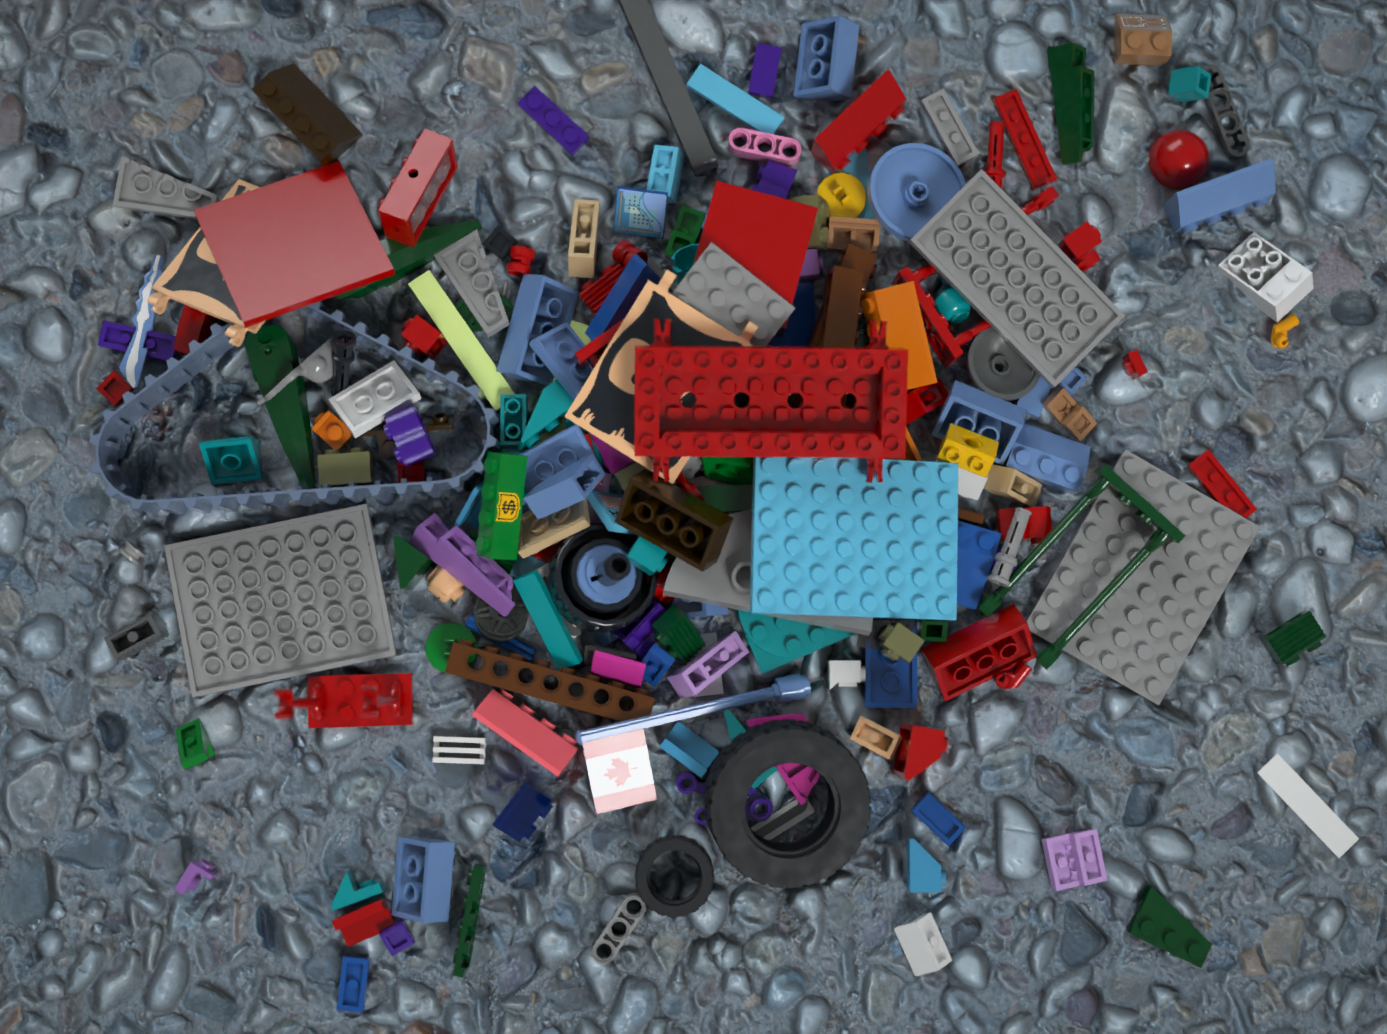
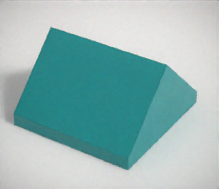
(232, 459)

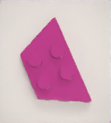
(797, 776)

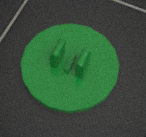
(441, 641)

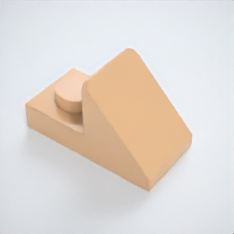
(876, 737)

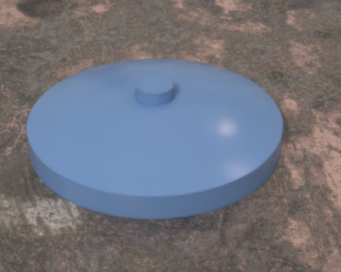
(912, 187)

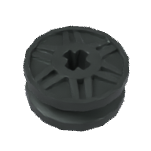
(497, 627)

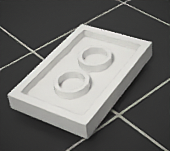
(374, 398)

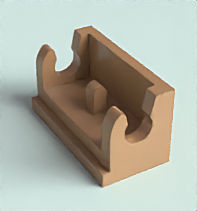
(856, 231)

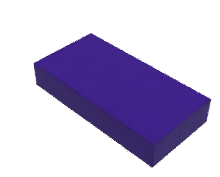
(764, 70)

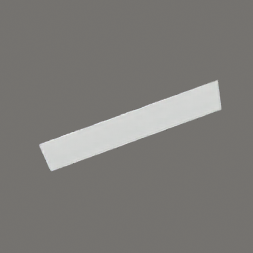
(1308, 805)

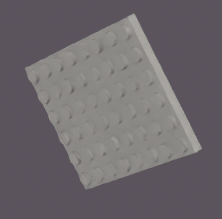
(280, 600)
(1164, 604)

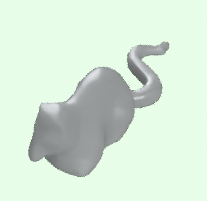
(317, 368)

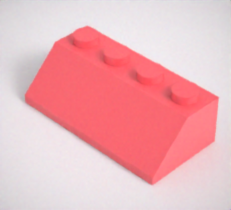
(525, 731)

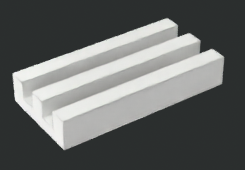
(436, 749)

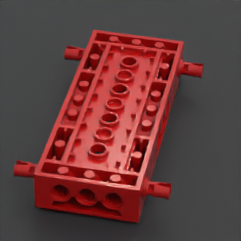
(767, 424)

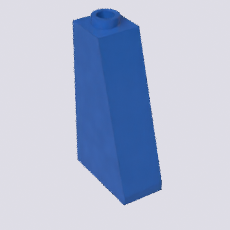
(622, 296)

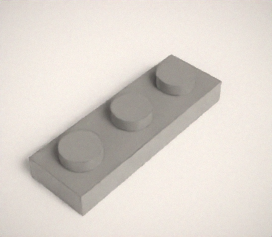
(949, 127)

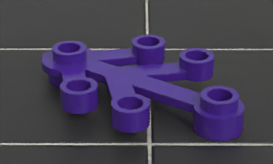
(754, 799)

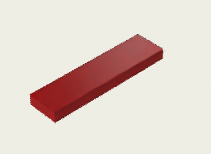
(1024, 139)

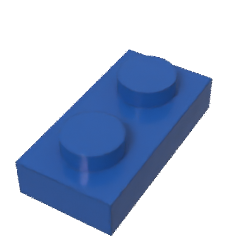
(657, 663)
(353, 983)

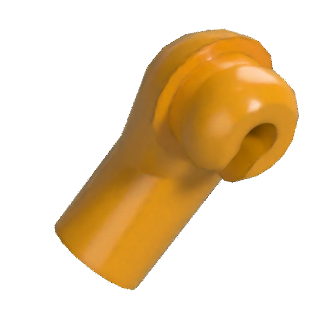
(1280, 329)

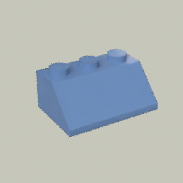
(826, 59)
(1049, 459)
(423, 879)

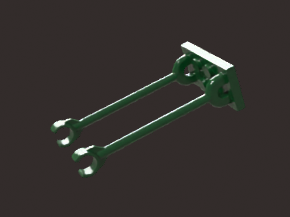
(1127, 497)

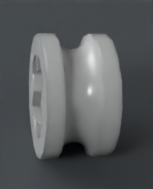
(132, 552)

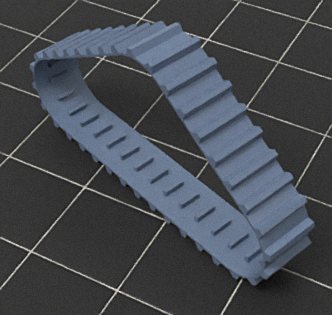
(204, 354)

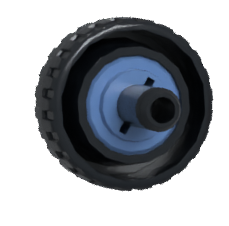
(596, 582)

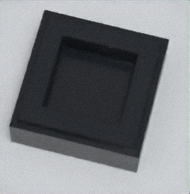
(500, 243)

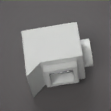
(845, 673)

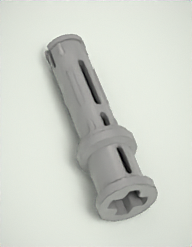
(1006, 558)

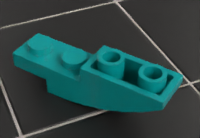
(513, 423)

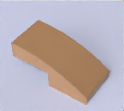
(1068, 413)

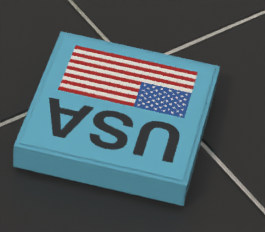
(607, 507)

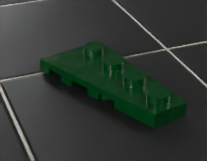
(467, 928)

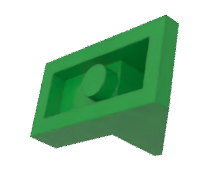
(193, 744)

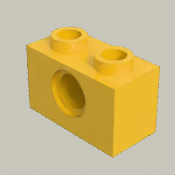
(968, 449)

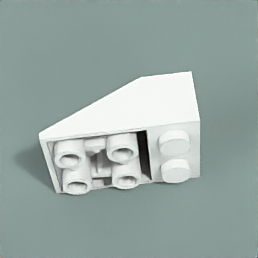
(1267, 276)

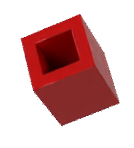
(1080, 241)

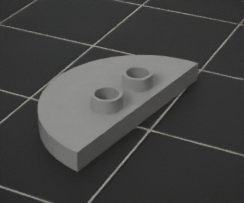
(729, 581)

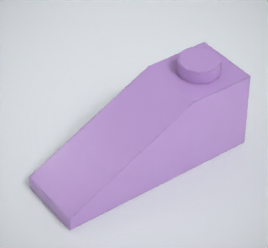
(707, 665)

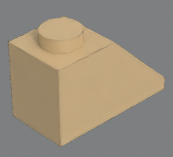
(1013, 485)

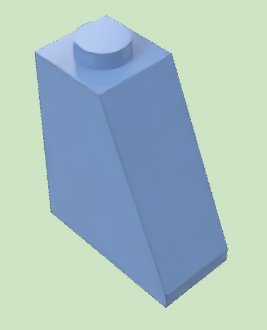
(565, 487)

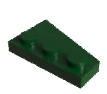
(1168, 930)

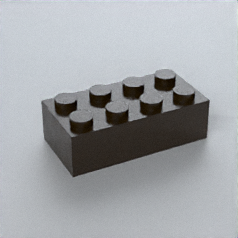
(674, 520)

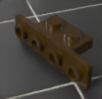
(386, 447)

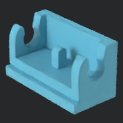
(666, 171)

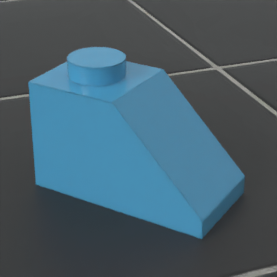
(923, 870)

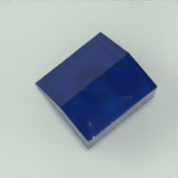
(523, 811)

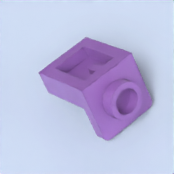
(191, 878)

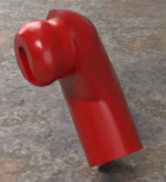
(1012, 680)

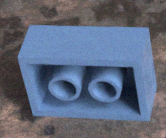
(981, 414)

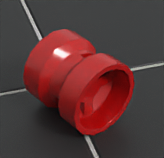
(625, 250)
(520, 261)

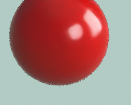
(1179, 159)

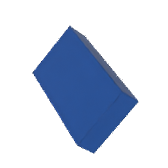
(937, 818)

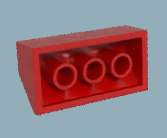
(859, 123)
(980, 652)
(918, 750)

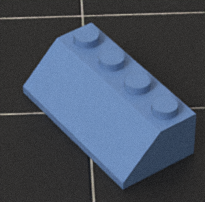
(1221, 196)
(538, 309)

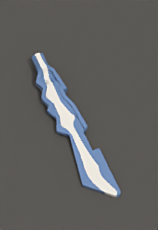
(135, 356)

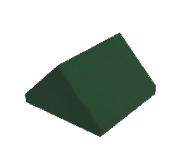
(411, 563)

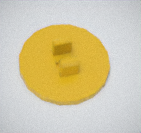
(844, 195)

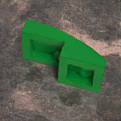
(686, 229)

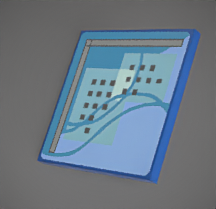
(640, 212)

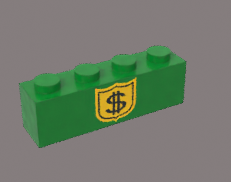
(501, 505)

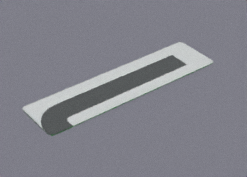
(783, 819)

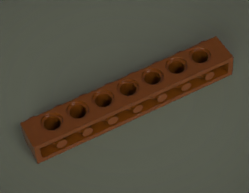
(459, 666)

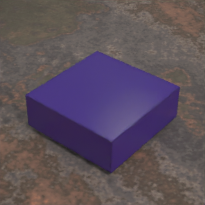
(397, 937)

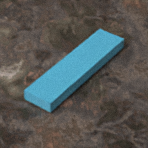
(734, 101)

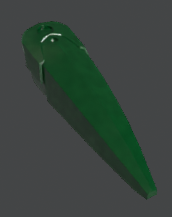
(409, 259)
(271, 360)

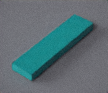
(547, 619)

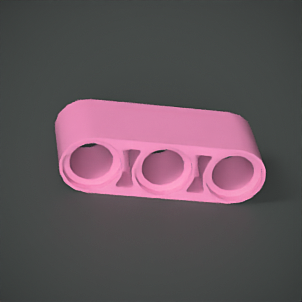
(755, 138)

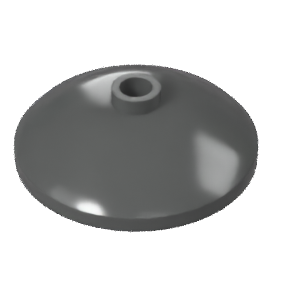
(1016, 375)

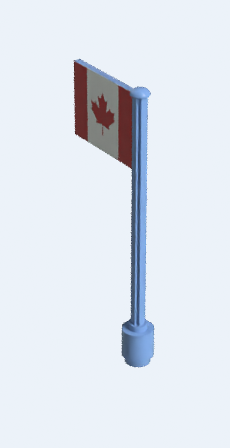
(619, 754)

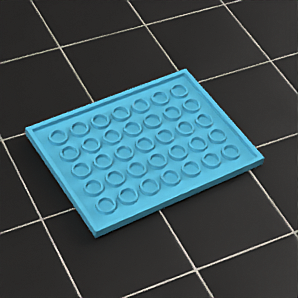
(854, 546)

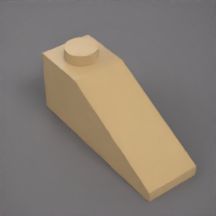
(583, 238)

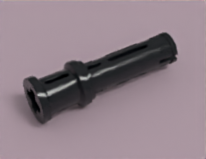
(342, 357)

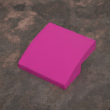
(618, 669)

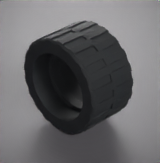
(680, 907)

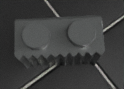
(136, 636)

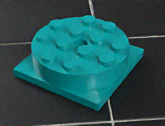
(782, 640)

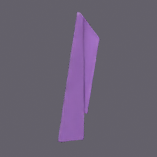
(457, 555)

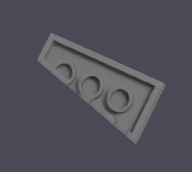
(155, 192)
(473, 280)

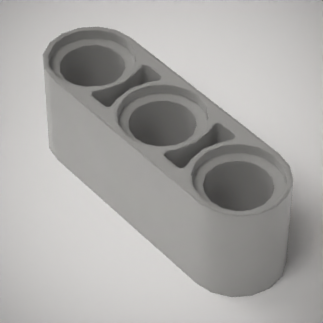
(615, 940)

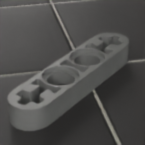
(1227, 111)

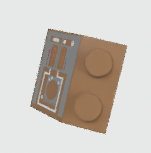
(1142, 39)

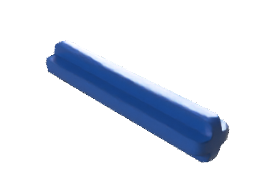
(514, 645)

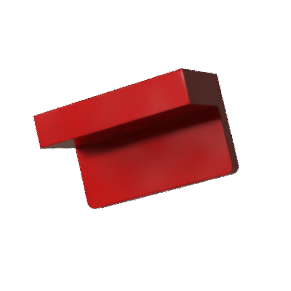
(364, 922)

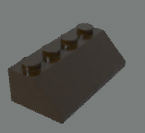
(307, 113)

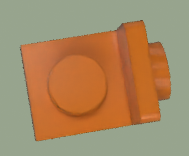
(331, 430)

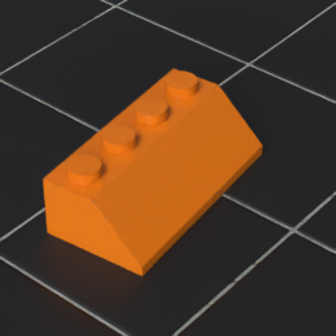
(903, 329)

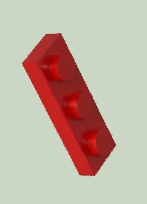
(1220, 484)

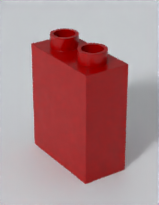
(761, 235)

